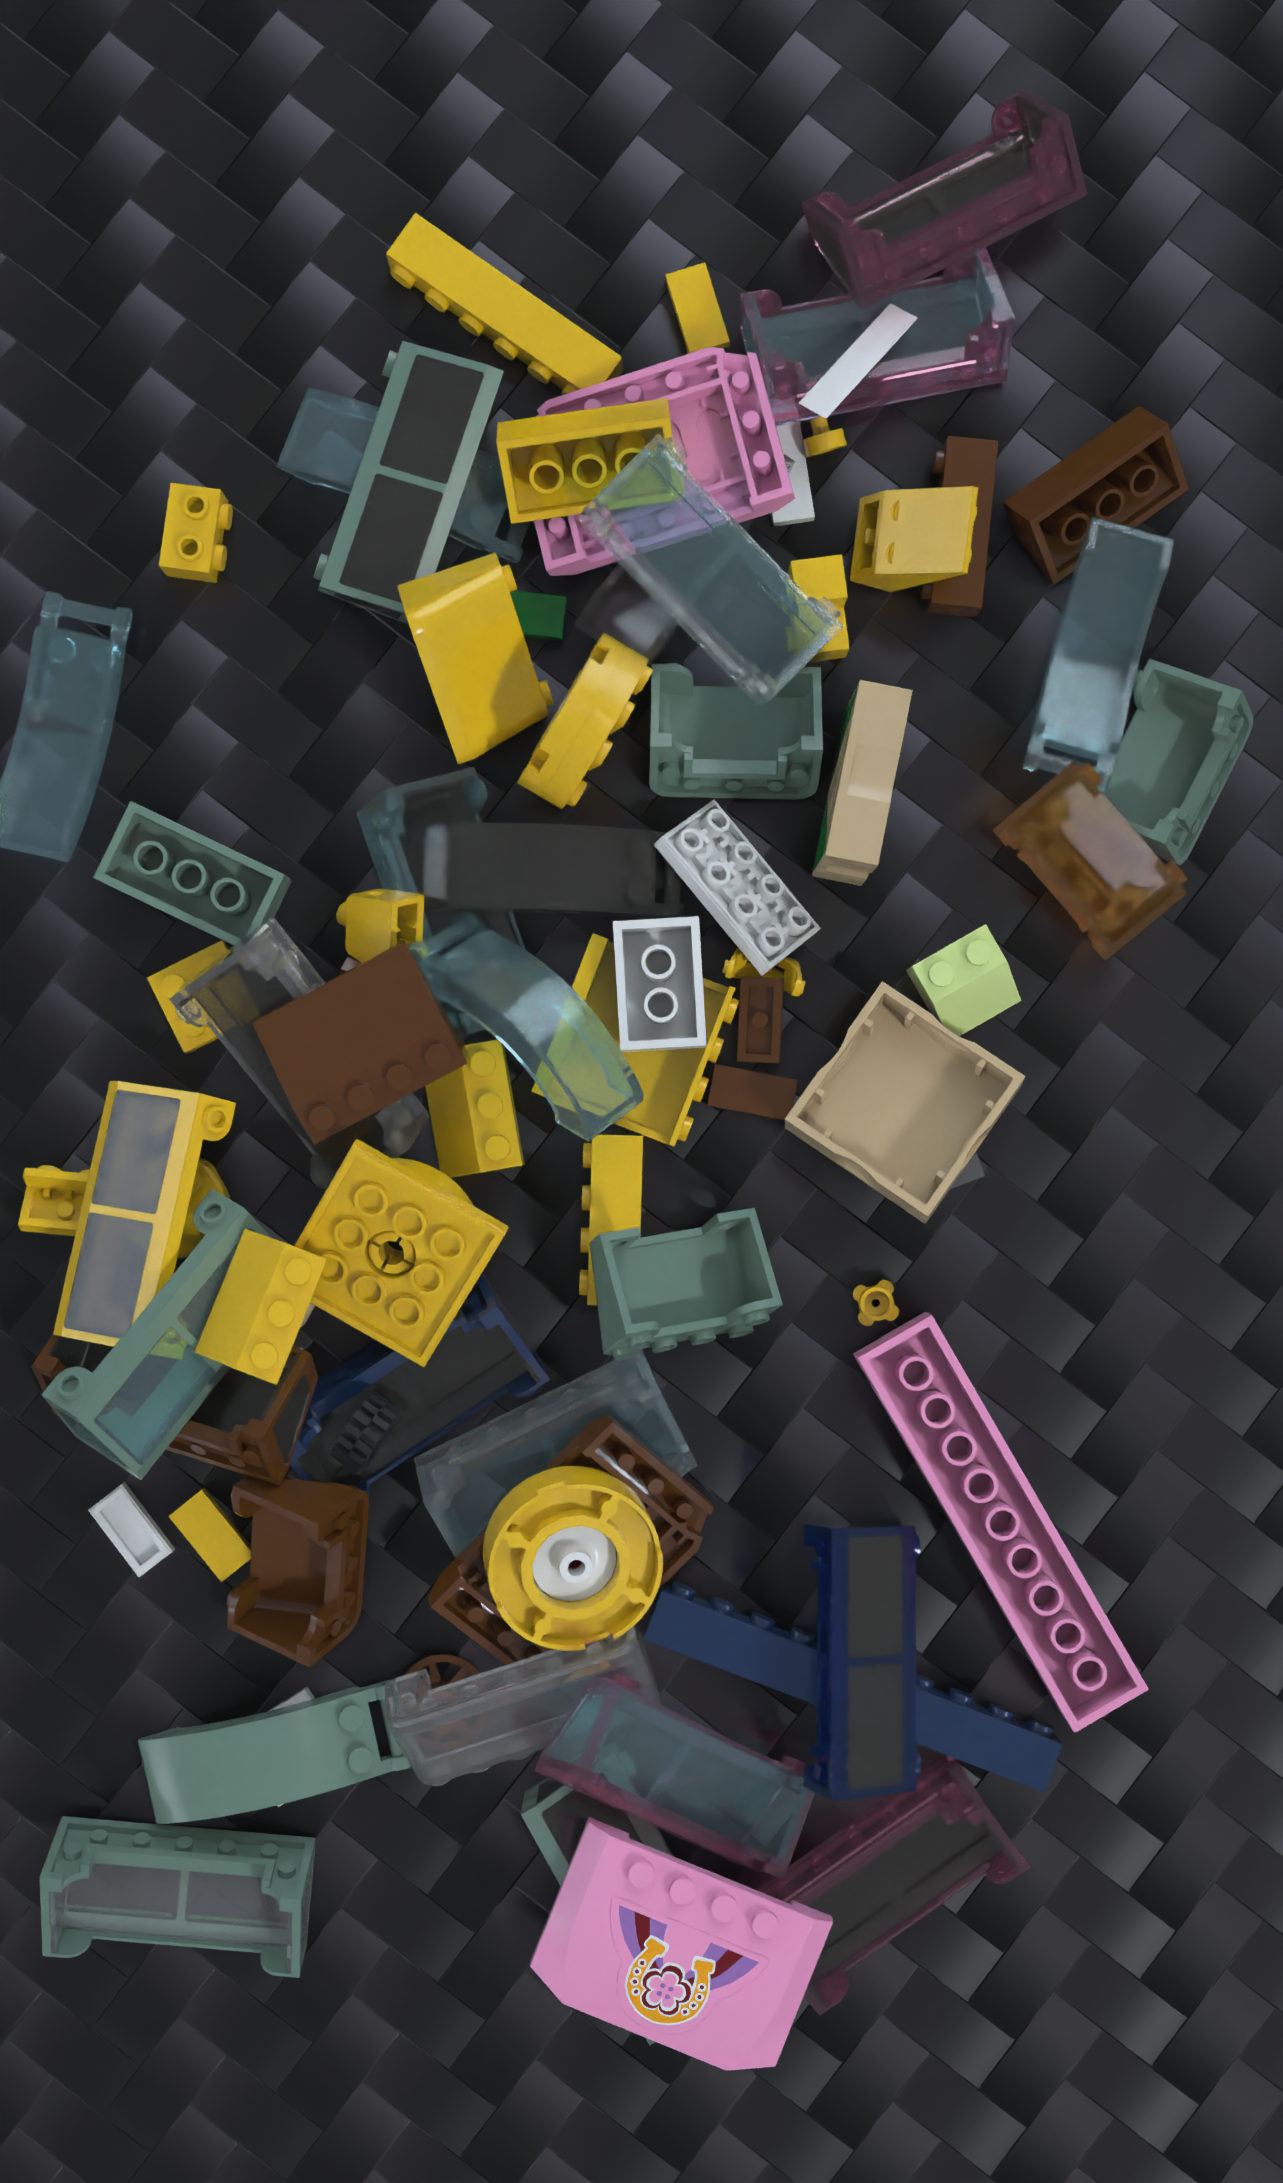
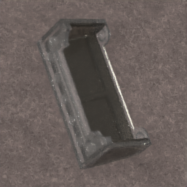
(253, 981)

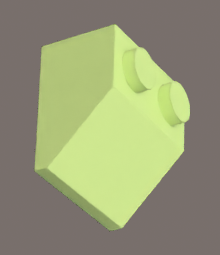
(966, 982)

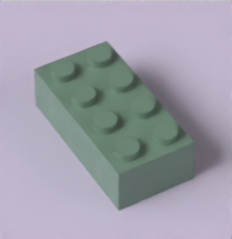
(190, 875)

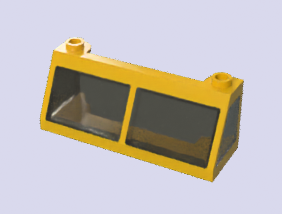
(135, 1205)

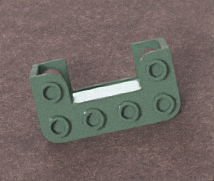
(682, 1284)

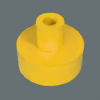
(823, 438)

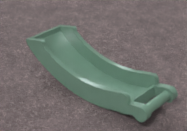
(267, 1757)

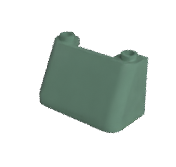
(727, 745)
(1177, 755)

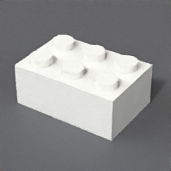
(659, 984)

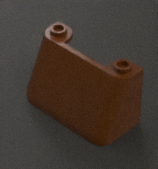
(302, 1567)

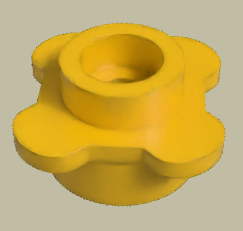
(886, 1308)

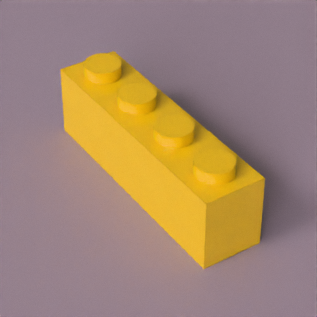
(613, 1194)

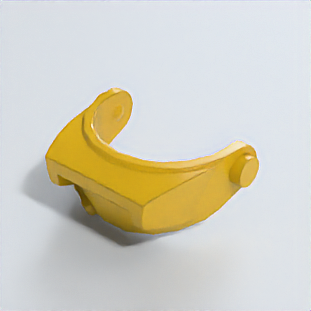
(793, 980)

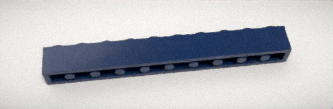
(790, 1665)

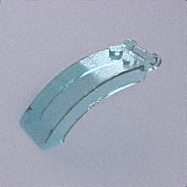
(329, 447)
(1098, 648)
(62, 729)
(536, 1021)

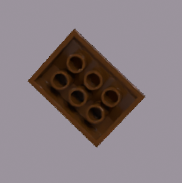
(360, 1042)

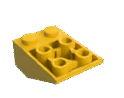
(913, 536)

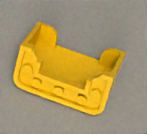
(475, 654)

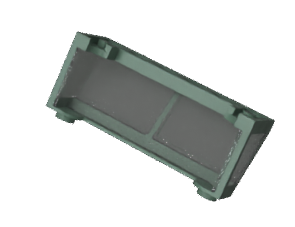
(177, 1890)

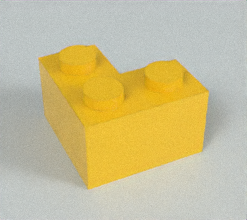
(826, 579)

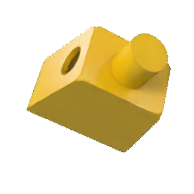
(380, 921)

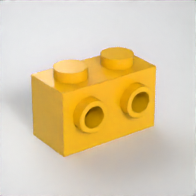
(195, 533)

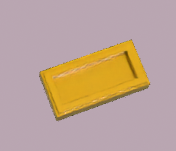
(697, 308)
(212, 1534)

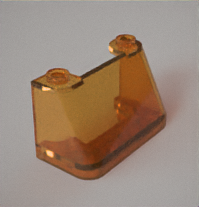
(1092, 859)

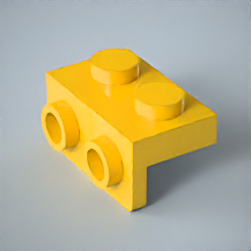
(52, 1200)

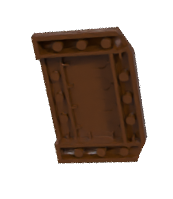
(603, 1444)

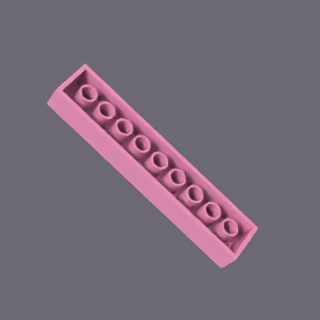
(1000, 1521)

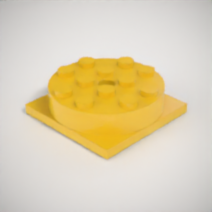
(390, 1293)

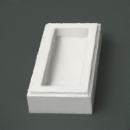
(131, 1529)

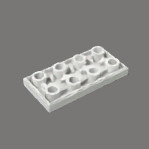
(737, 886)

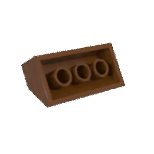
(1113, 477)

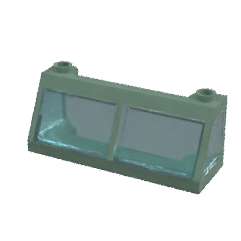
(152, 1374)

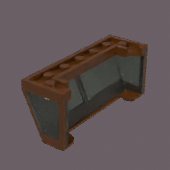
(240, 1424)

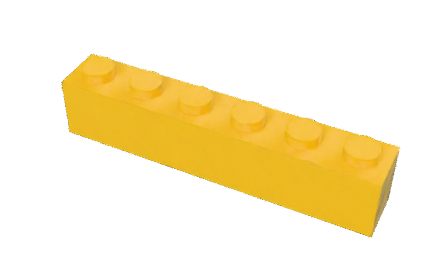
(499, 309)

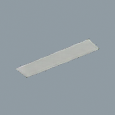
(858, 360)

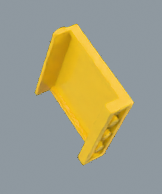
(666, 1076)

